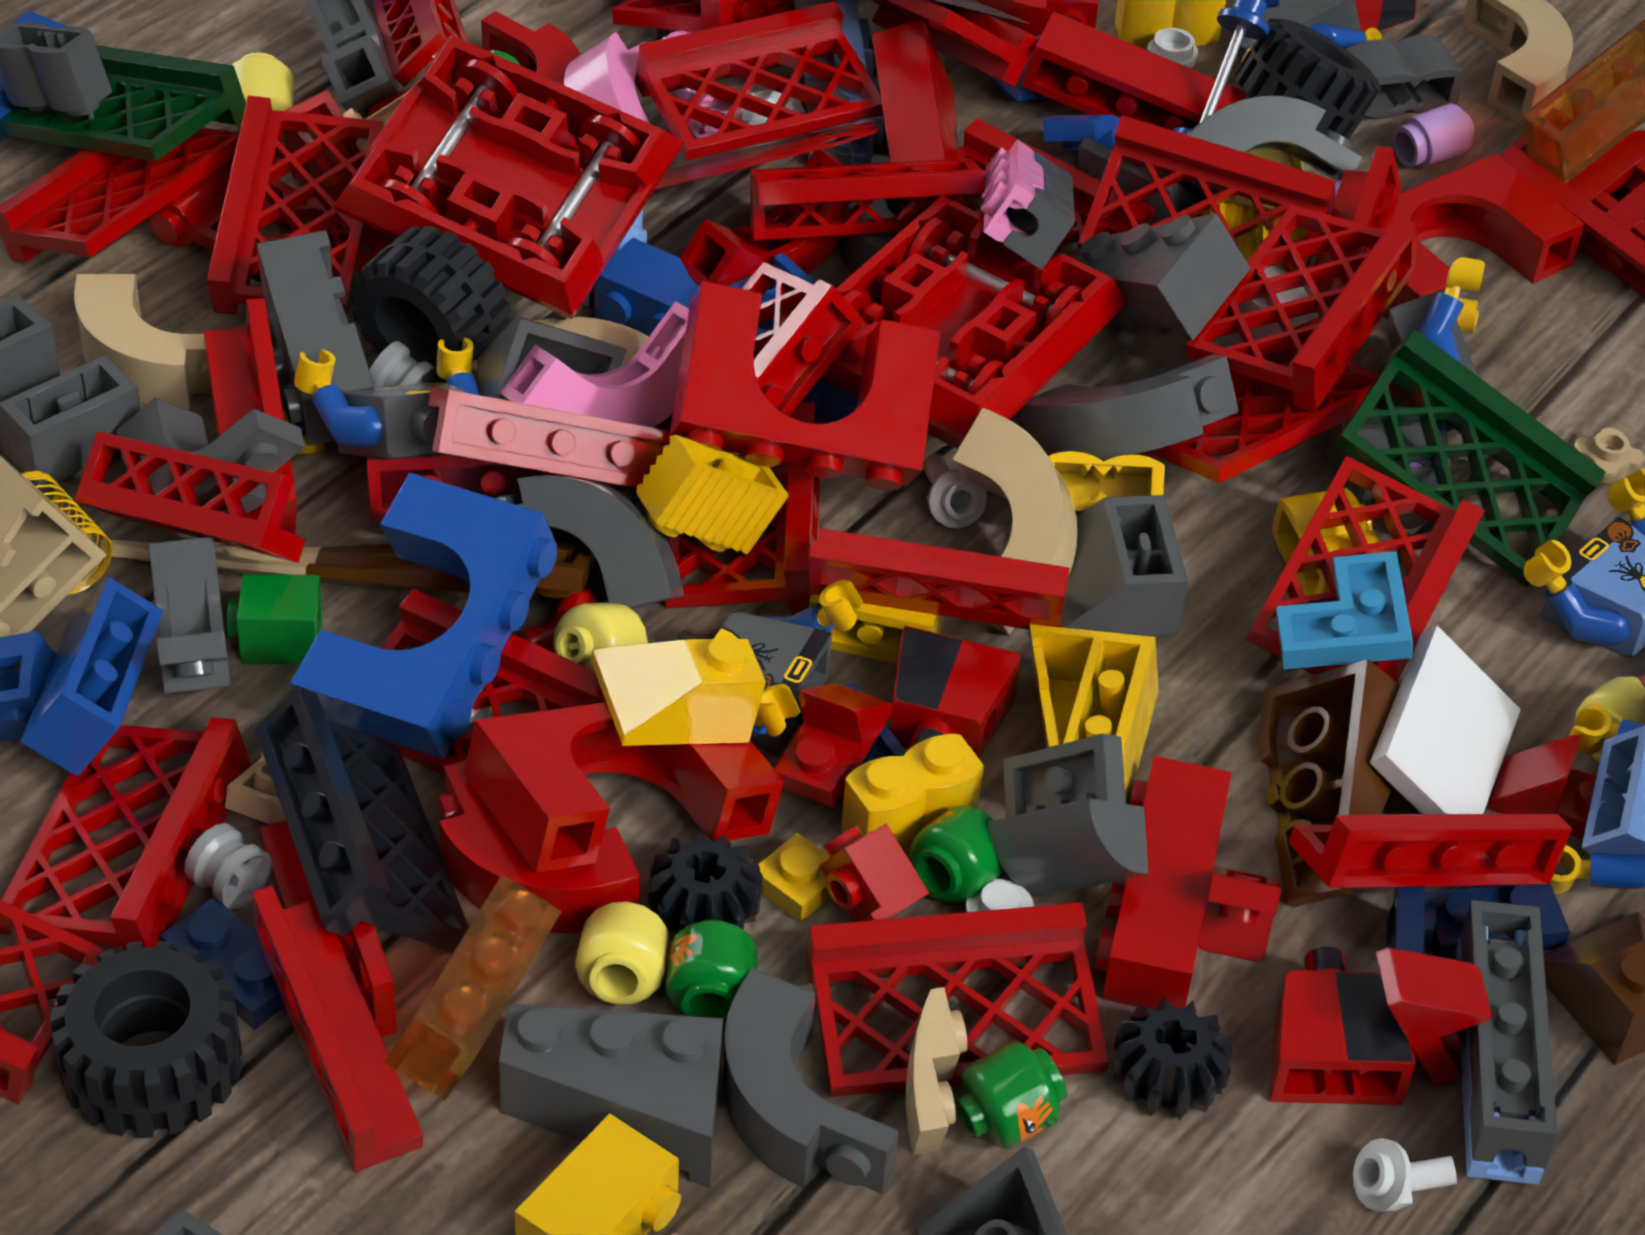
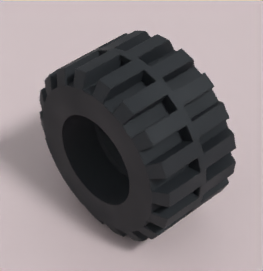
(1309, 68)
(428, 291)
(155, 1082)

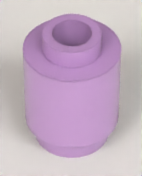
(1433, 136)

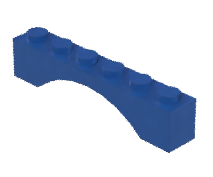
(646, 282)

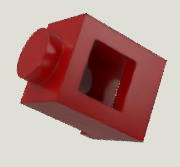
(870, 874)

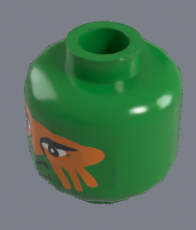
(956, 855)
(708, 967)
(1011, 1095)

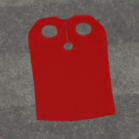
(764, 154)

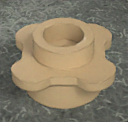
(1610, 452)

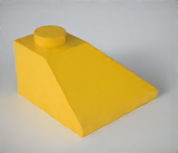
(681, 690)

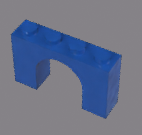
(428, 691)

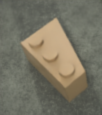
(39, 553)

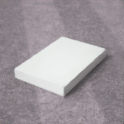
(1445, 730)

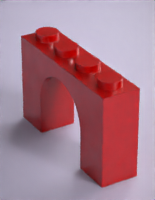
(1493, 208)
(727, 411)
(537, 789)

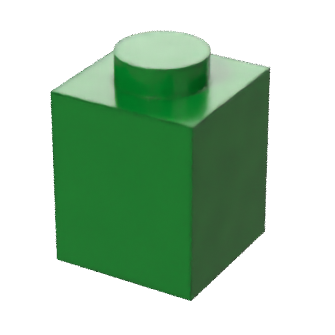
(276, 617)

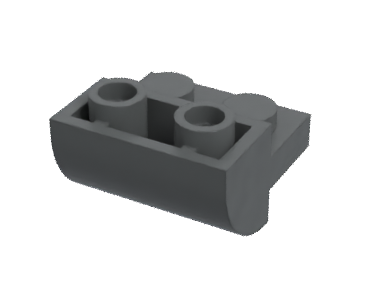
(1069, 818)

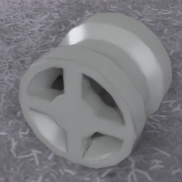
(397, 368)
(228, 865)

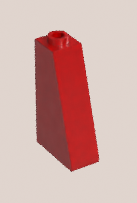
(915, 96)

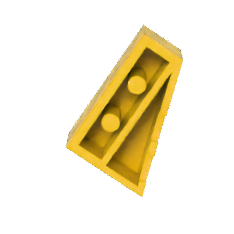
(1095, 687)

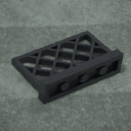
(351, 817)

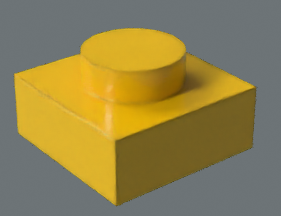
(794, 877)

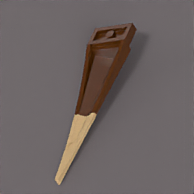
(381, 569)

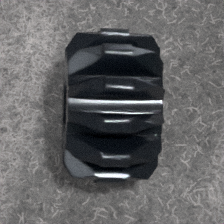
(704, 883)
(1171, 1058)

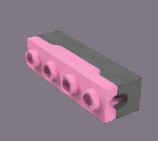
(1027, 203)

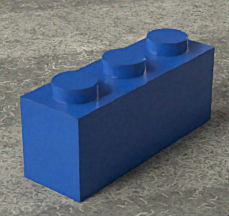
(92, 677)

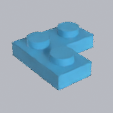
(1362, 625)

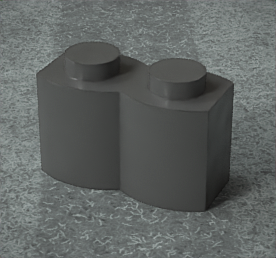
(52, 68)
(1412, 74)

